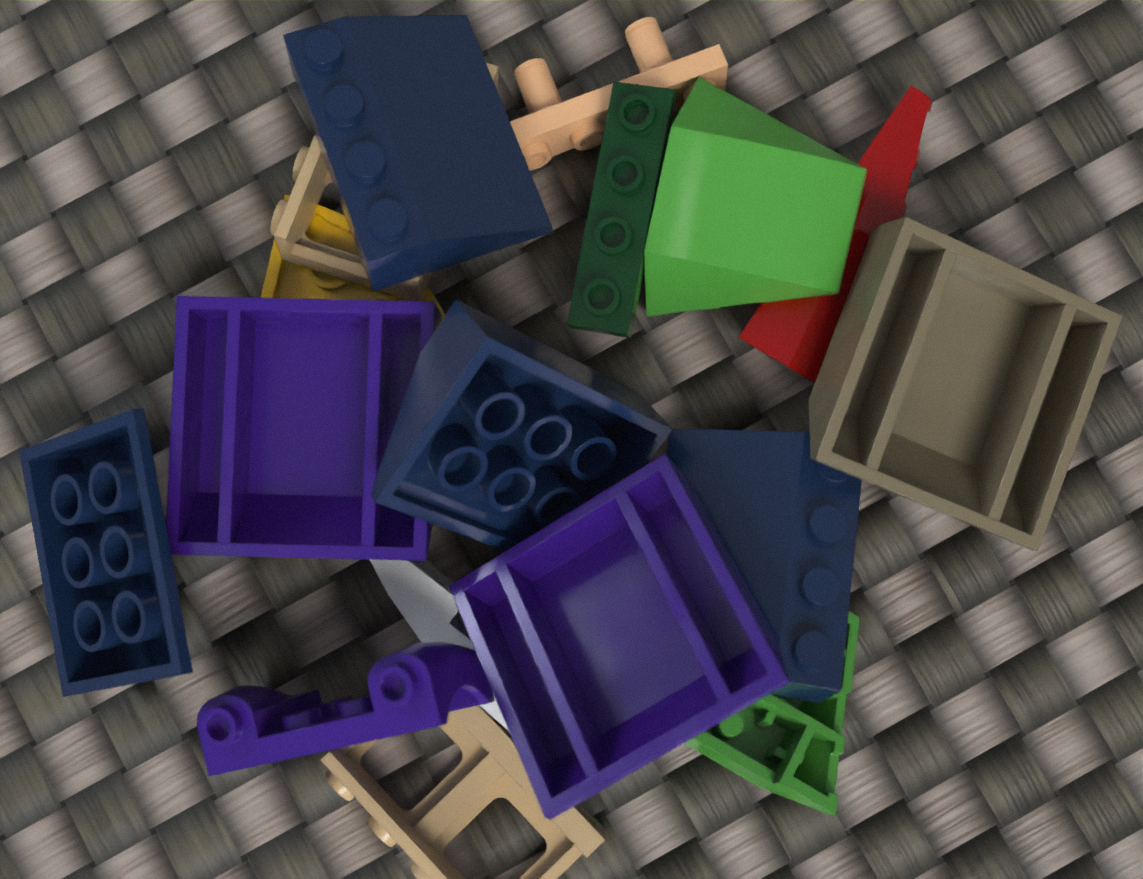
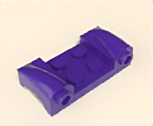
(406, 695)

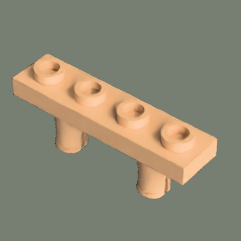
(581, 121)

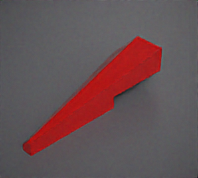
(801, 329)

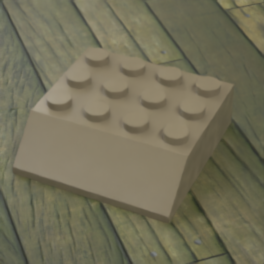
(958, 381)

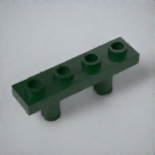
(621, 209)

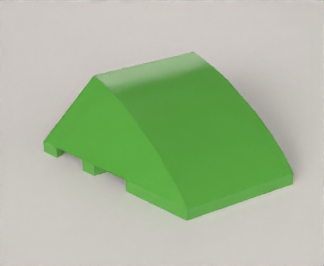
(746, 210)
(787, 741)

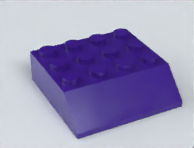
(287, 426)
(617, 635)

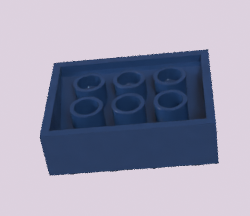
(415, 142)
(508, 433)
(789, 535)
(105, 556)

